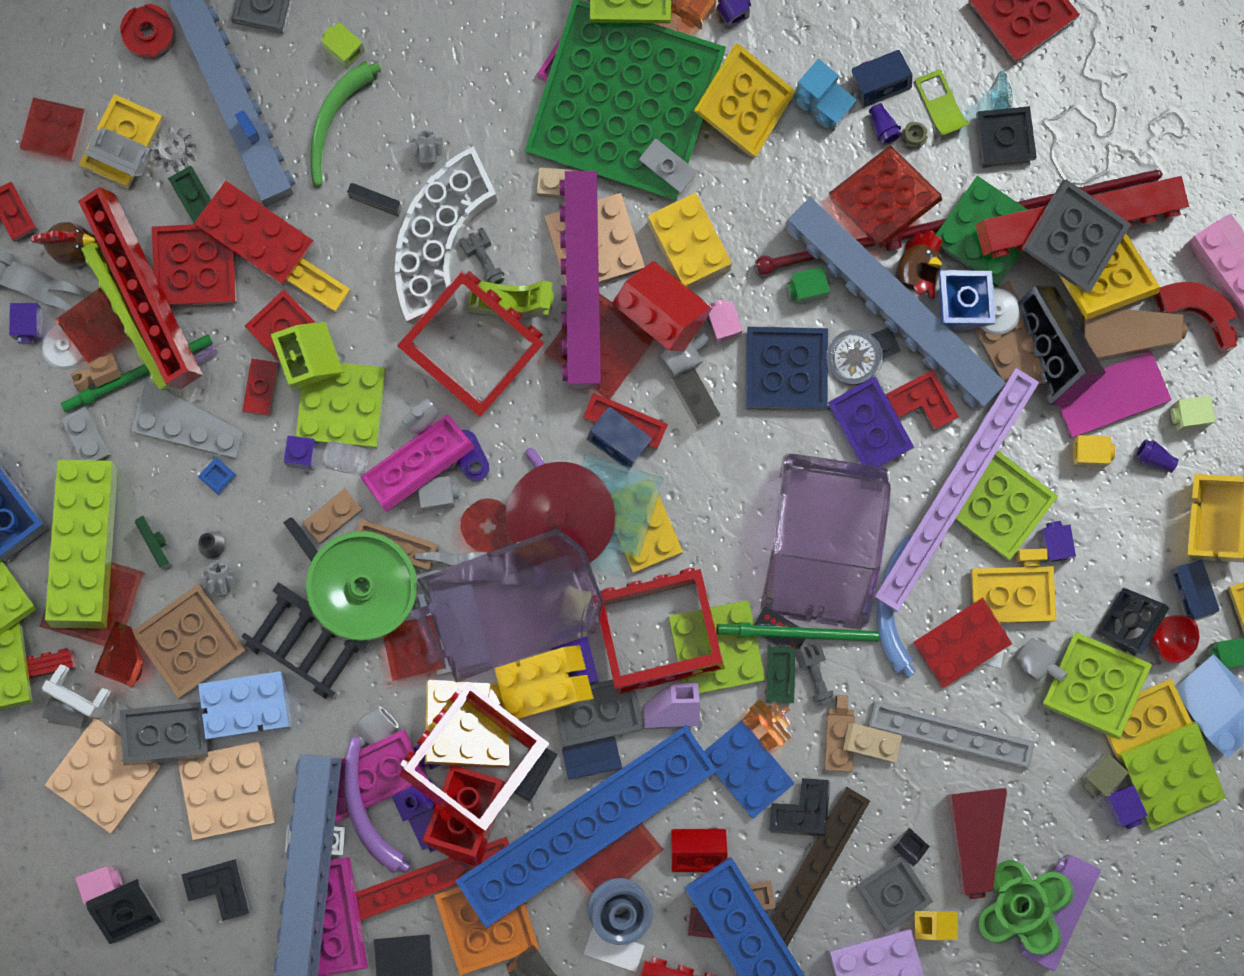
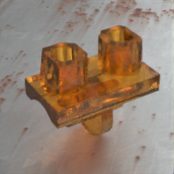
(772, 722)

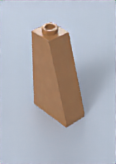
(1132, 332)

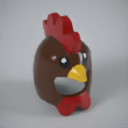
(65, 243)
(921, 263)

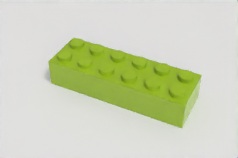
(81, 544)

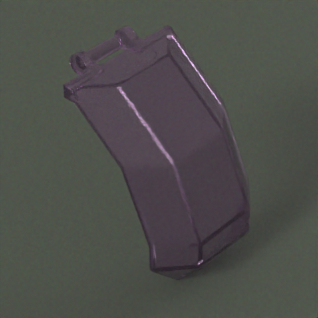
(509, 604)

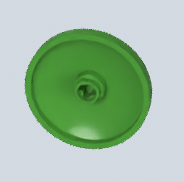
(361, 586)

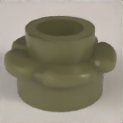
(914, 127)

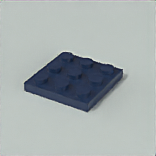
(786, 368)

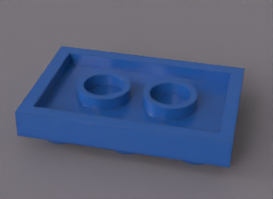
(748, 769)

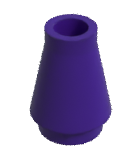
(885, 125)
(1155, 455)

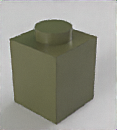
(1104, 776)

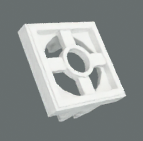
(55, 689)

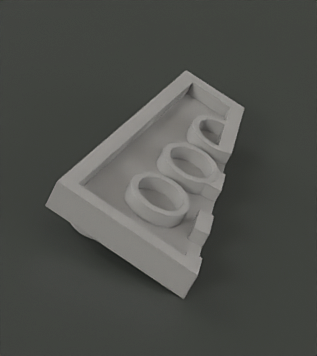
(179, 422)

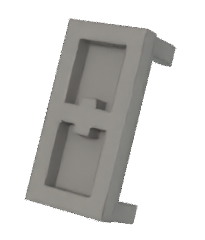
(118, 151)

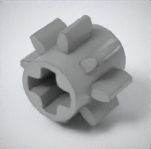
(427, 146)
(218, 578)

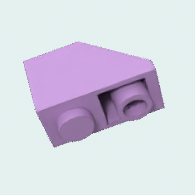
(674, 707)

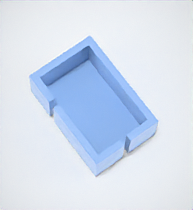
(243, 704)

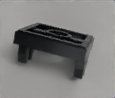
(1125, 599)

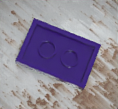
(871, 424)

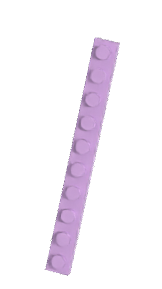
(956, 490)

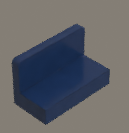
(882, 77)
(618, 438)
(1195, 590)
(591, 758)

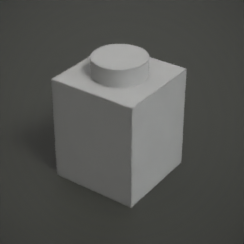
(438, 494)

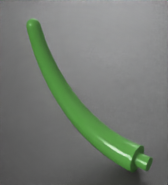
(337, 96)

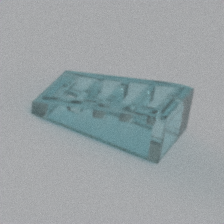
(1001, 92)

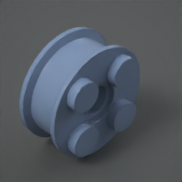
(609, 898)

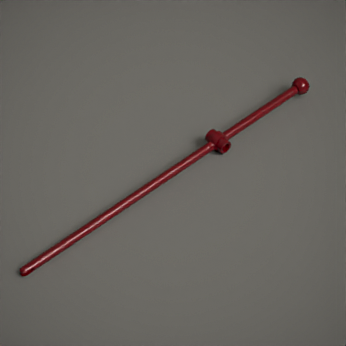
(765, 264)

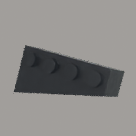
(1060, 345)

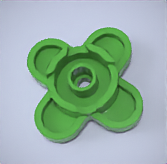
(1037, 925)

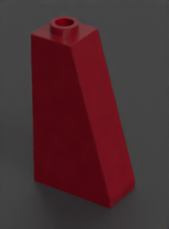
(977, 835)

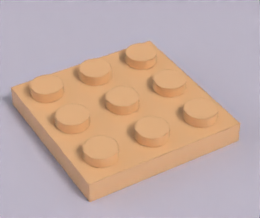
(616, 239)
(96, 778)
(226, 791)

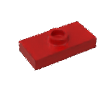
(260, 387)

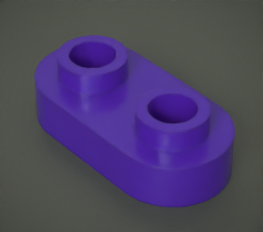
(474, 456)

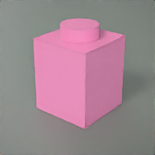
(724, 321)
(98, 882)

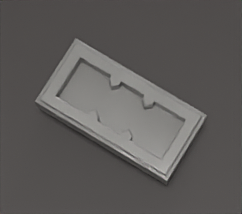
(668, 165)

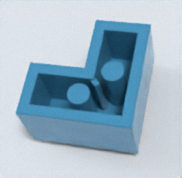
(823, 96)

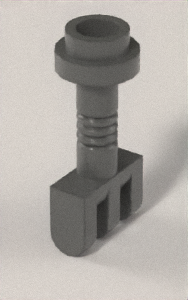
(493, 274)
(810, 657)

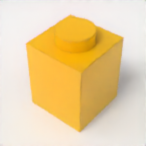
(1093, 451)
(936, 925)

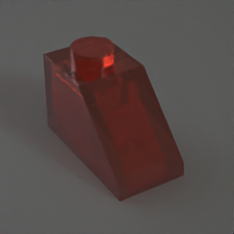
(121, 656)

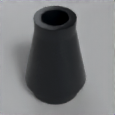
(215, 549)

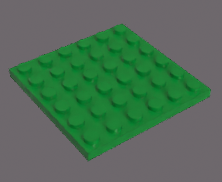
(617, 93)

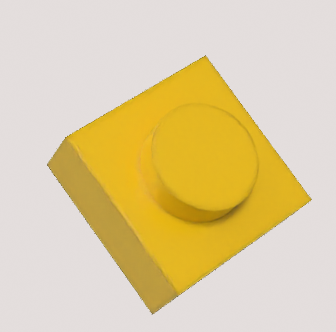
(1031, 557)

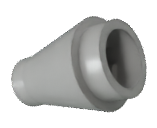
(63, 714)

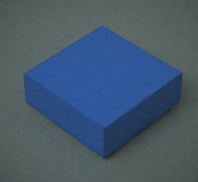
(247, 127)
(217, 476)

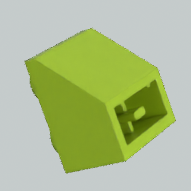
(307, 354)

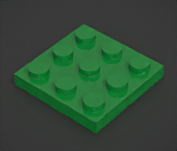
(960, 233)

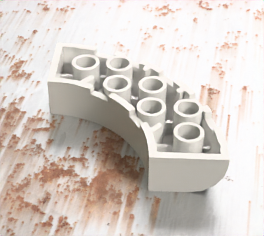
(432, 231)

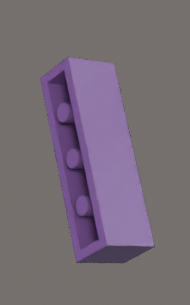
(1083, 879)

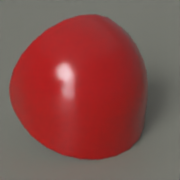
(1176, 638)

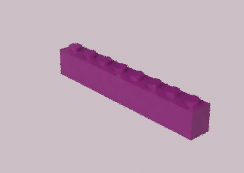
(581, 280)

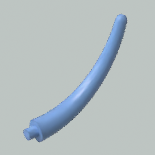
(887, 627)

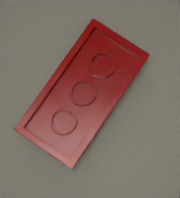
(254, 233)

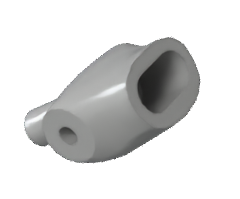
(683, 362)
(421, 417)
(1039, 659)
(375, 726)

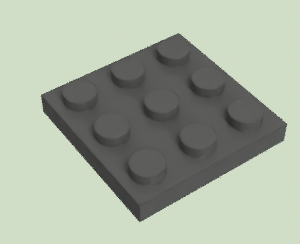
(1076, 236)

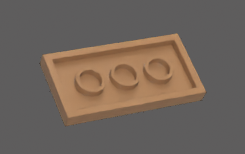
(1011, 349)

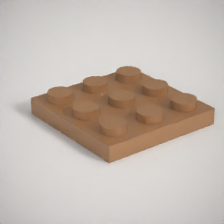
(189, 641)

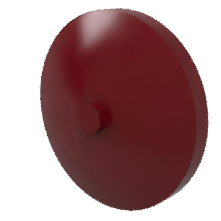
(566, 499)

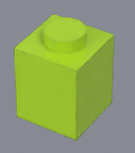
(342, 44)

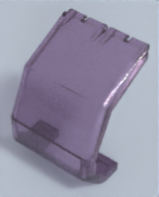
(827, 540)

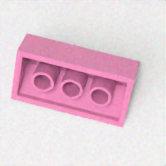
(1222, 255)

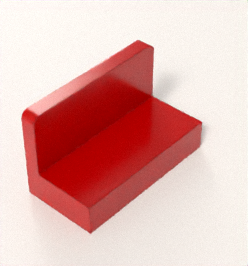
(698, 849)

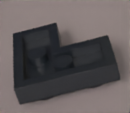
(808, 816)
(222, 880)

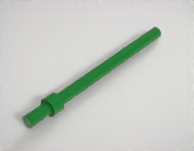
(89, 395)
(746, 630)

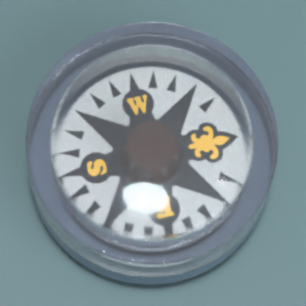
(854, 357)

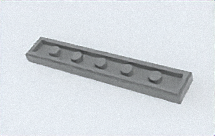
(951, 734)

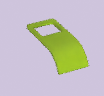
(943, 109)

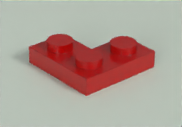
(14, 213)
(924, 393)

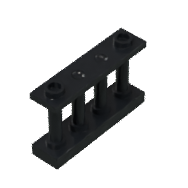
(285, 599)

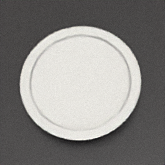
(1006, 312)
(60, 350)

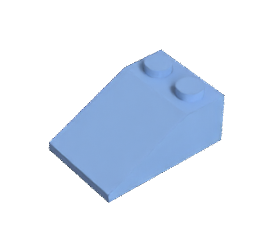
(1216, 704)

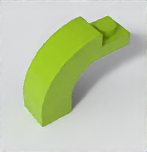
(527, 300)

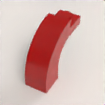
(1204, 302)

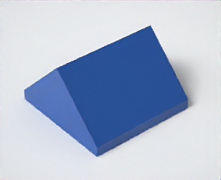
(966, 299)

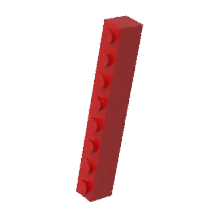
(1132, 204)
(140, 288)

